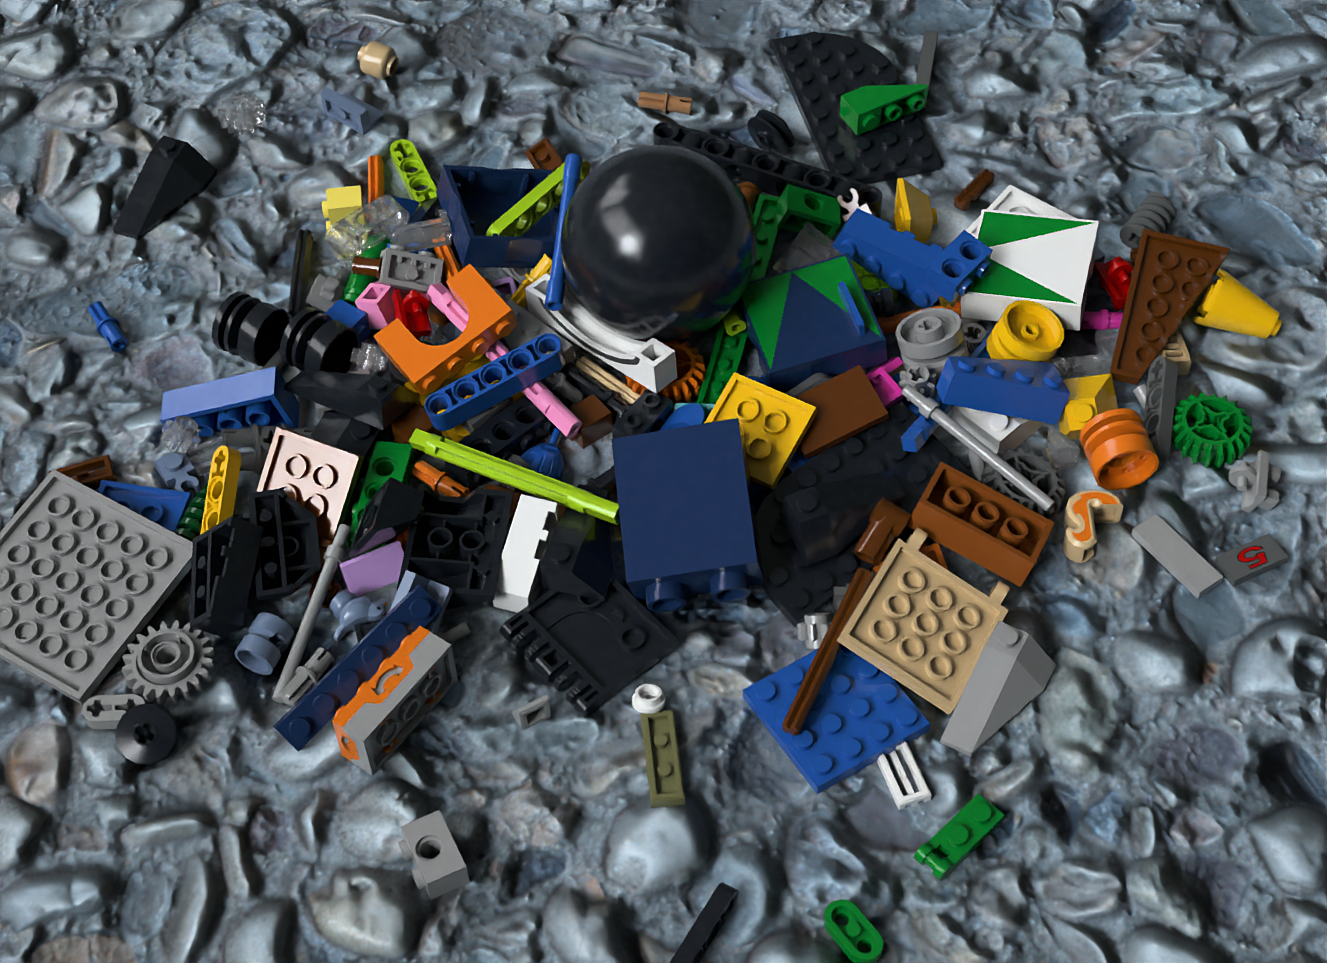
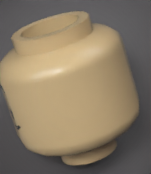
(378, 60)

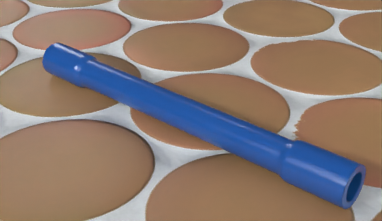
(556, 284)

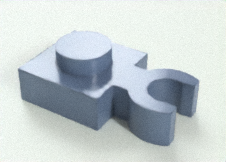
(178, 472)

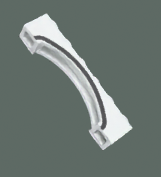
(645, 362)

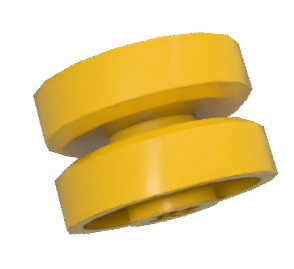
(1026, 333)

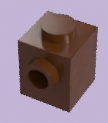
(595, 420)

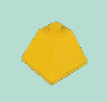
(913, 211)
(1087, 399)

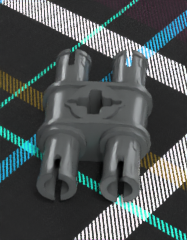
(259, 440)

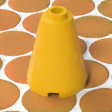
(1236, 309)

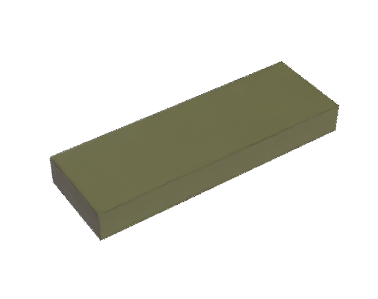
(662, 759)

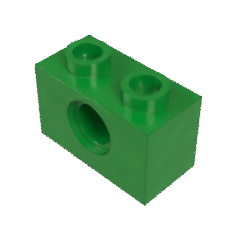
(801, 206)

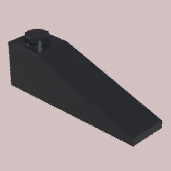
(166, 180)

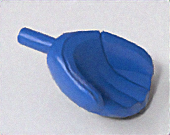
(546, 457)

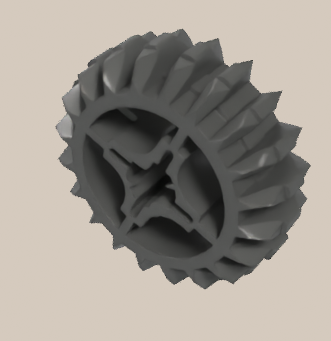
(1036, 471)

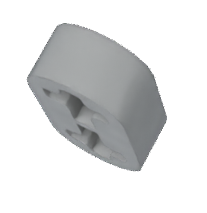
(113, 706)

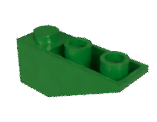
(877, 105)

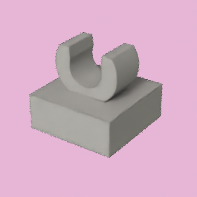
(324, 292)

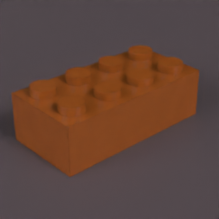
(981, 524)

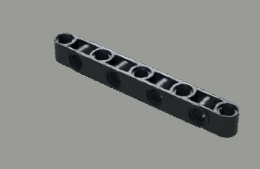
(764, 169)

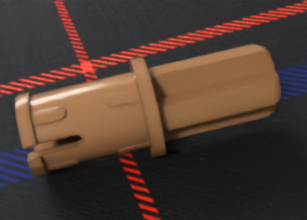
(665, 102)

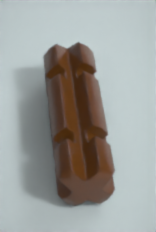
(974, 189)

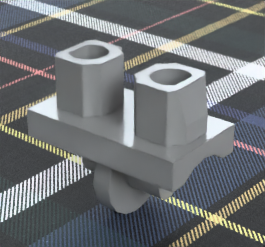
(1253, 481)

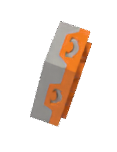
(395, 699)

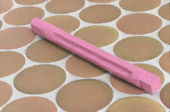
(537, 393)

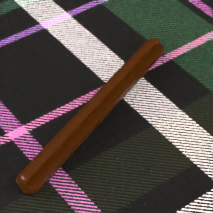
(825, 655)

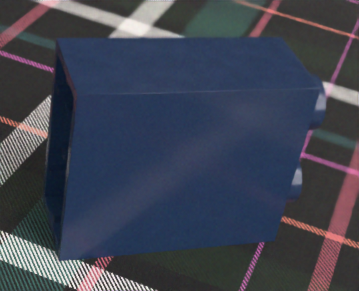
(687, 514)

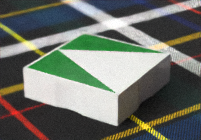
(1033, 261)

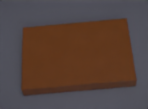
(843, 410)

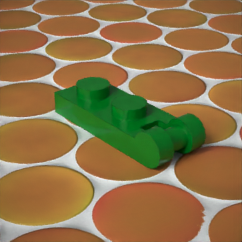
(959, 837)

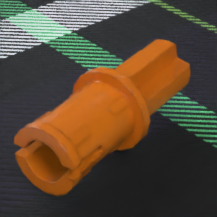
(439, 481)

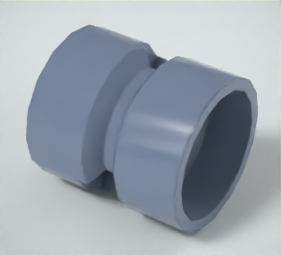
(264, 643)

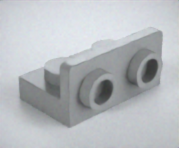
(409, 269)

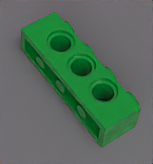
(386, 461)

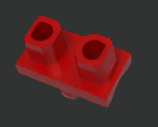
(1115, 279)
(412, 311)

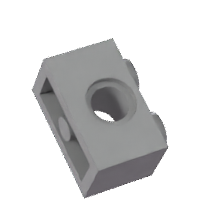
(430, 836)

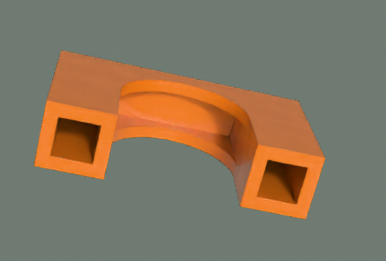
(430, 365)

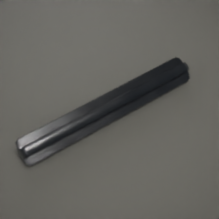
(300, 272)

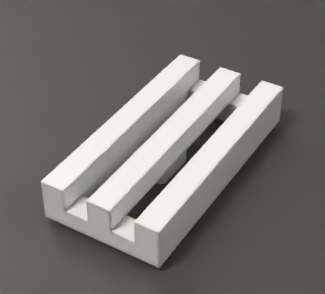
(911, 797)

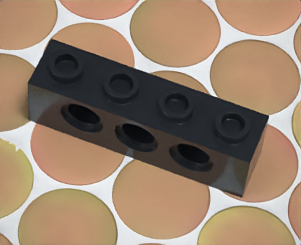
(502, 436)

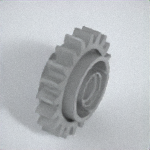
(147, 665)

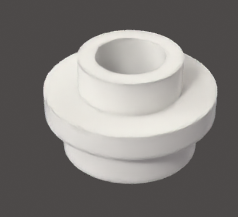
(648, 699)

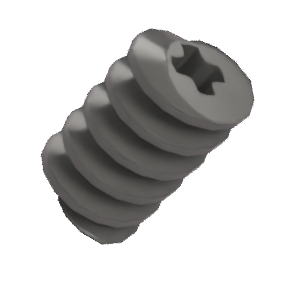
(1153, 214)

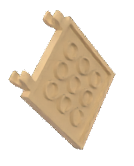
(923, 624)

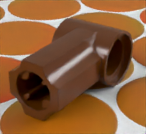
(885, 524)

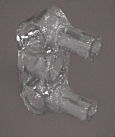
(364, 228)

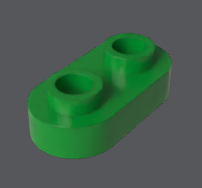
(855, 933)

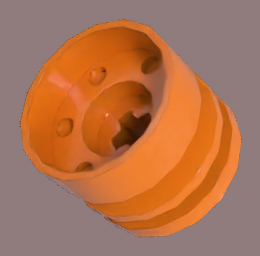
(1118, 449)

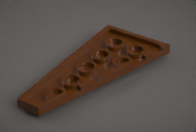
(1162, 290)

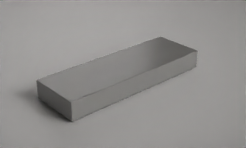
(1177, 556)

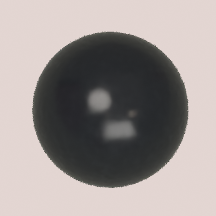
(658, 243)

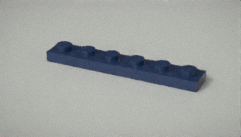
(357, 666)

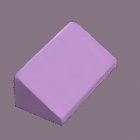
(373, 569)

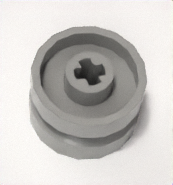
(931, 337)

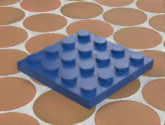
(850, 723)

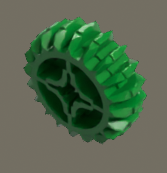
(1208, 437)

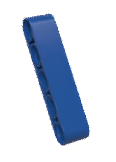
(487, 394)

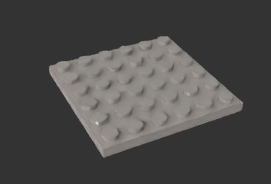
(81, 583)

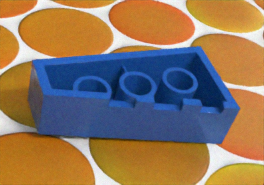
(889, 255)
(1004, 387)
(234, 402)

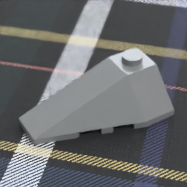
(1002, 683)

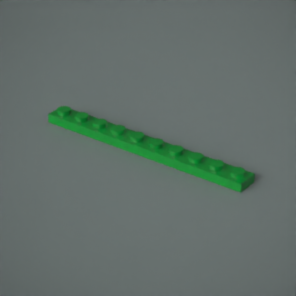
(729, 349)

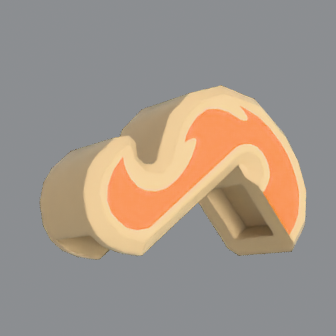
(1079, 519)

